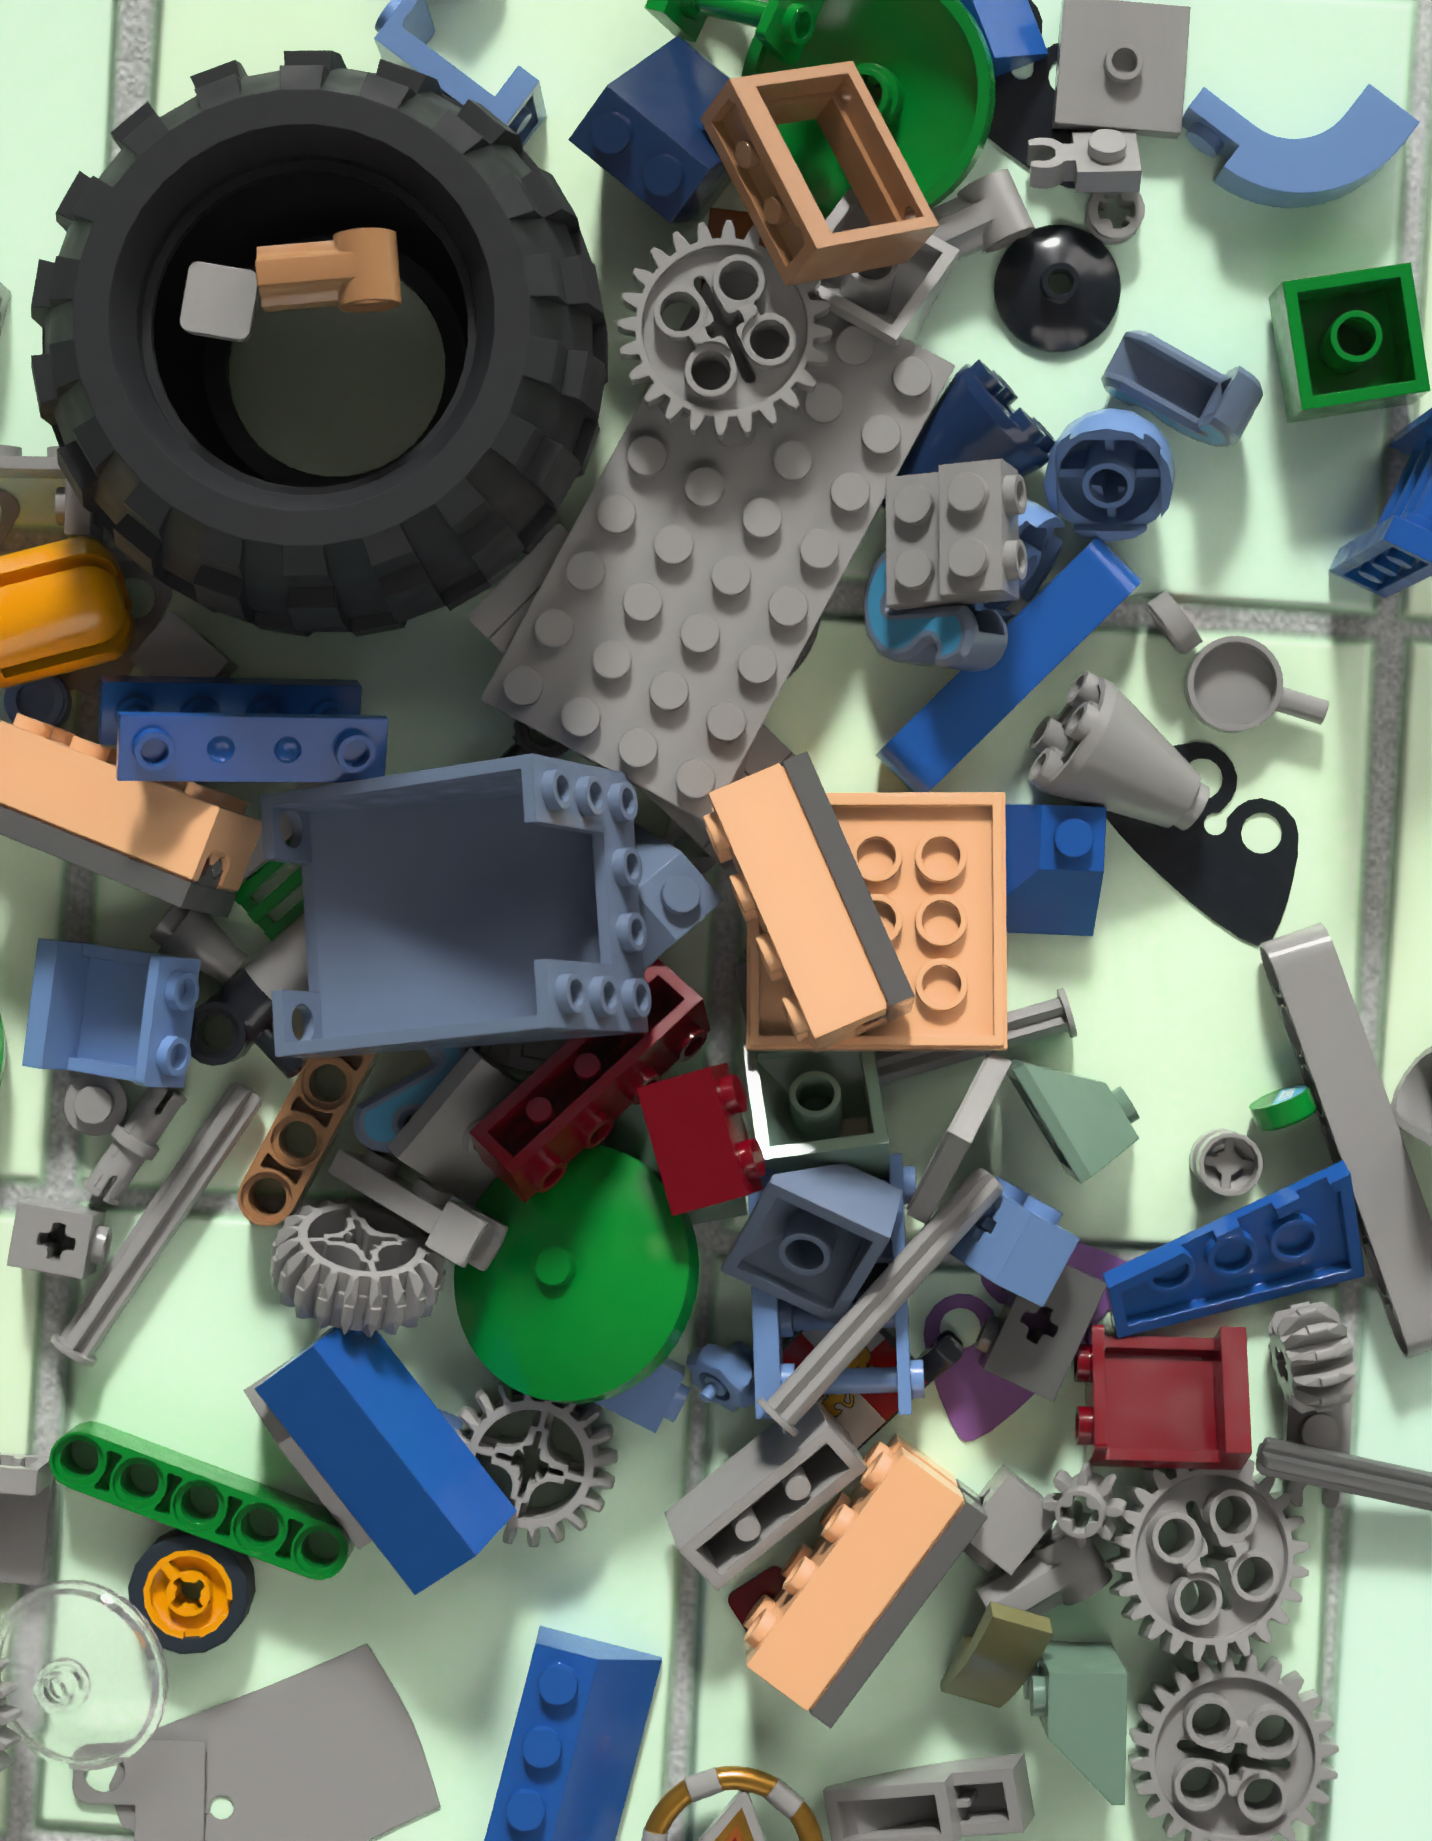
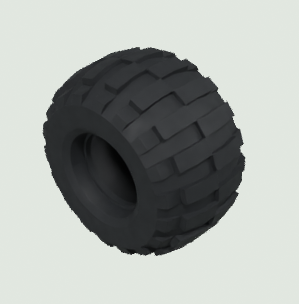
(152, 410)

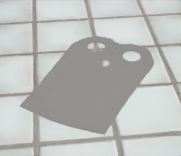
(309, 1757)

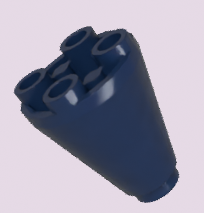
(978, 424)

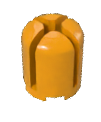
(61, 610)

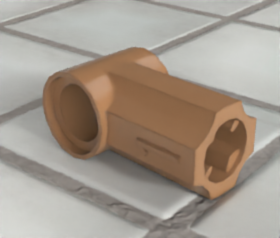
(350, 272)

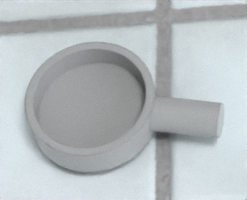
(1240, 685)

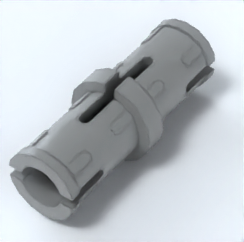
(134, 1143)

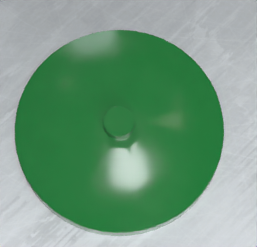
(925, 75)
(584, 1282)

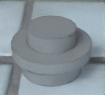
(95, 1104)

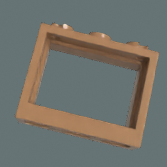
(775, 193)

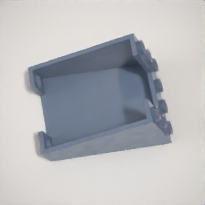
(464, 908)

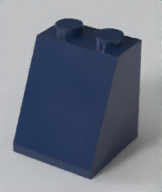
(652, 135)

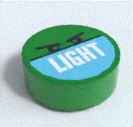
(1283, 1107)

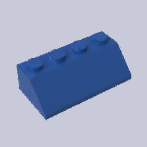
(573, 1740)

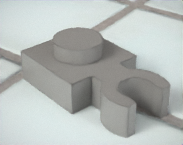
(1093, 160)
(1322, 1430)

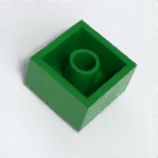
(1349, 342)

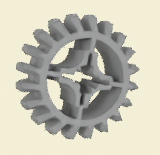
(356, 1267)
(560, 1464)

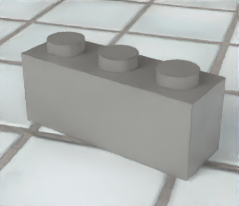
(763, 1494)

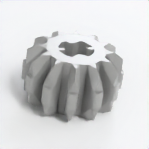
(1312, 1357)

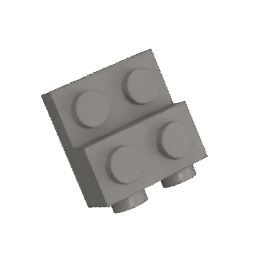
(955, 535)

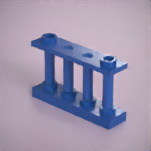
(1400, 545)
(240, 729)

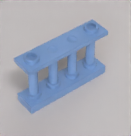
(779, 1319)

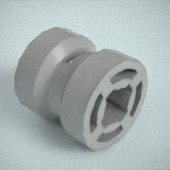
(1237, 1165)

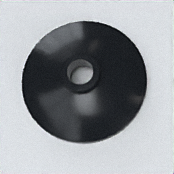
(1051, 319)

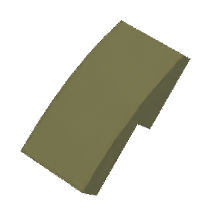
(998, 1655)

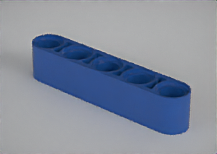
(1036, 644)

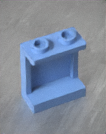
(403, 38)
(111, 1012)

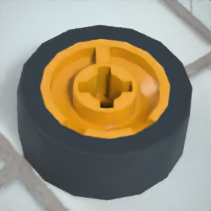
(187, 1623)

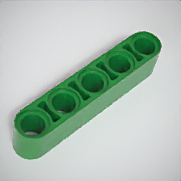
(173, 1507)

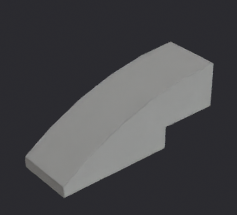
(933, 1801)

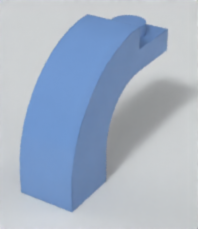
(1299, 170)

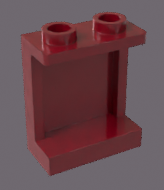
(1164, 1400)

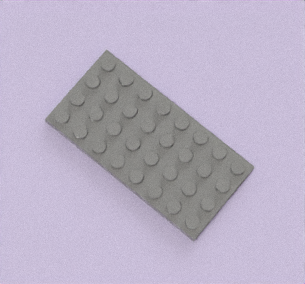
(711, 562)

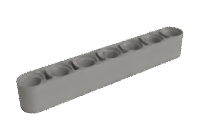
(1357, 1125)

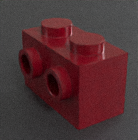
(702, 1138)

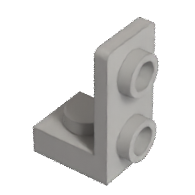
(68, 509)
(24, 1517)

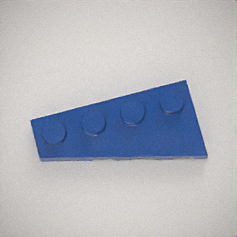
(1251, 1256)

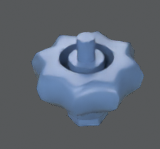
(724, 1374)

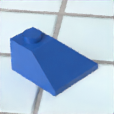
(1053, 868)

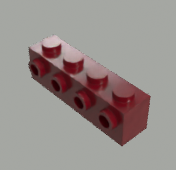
(586, 1087)

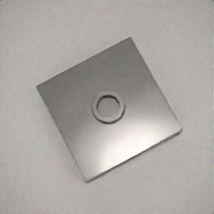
(1121, 67)
(438, 1135)

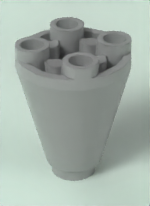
(1114, 758)

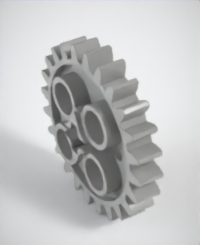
(672, 355)
(1157, 1578)
(1246, 1699)

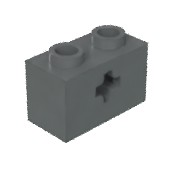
(1045, 1357)

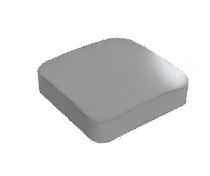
(219, 302)

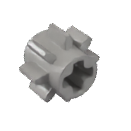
(1070, 1512)

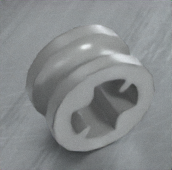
(1103, 227)

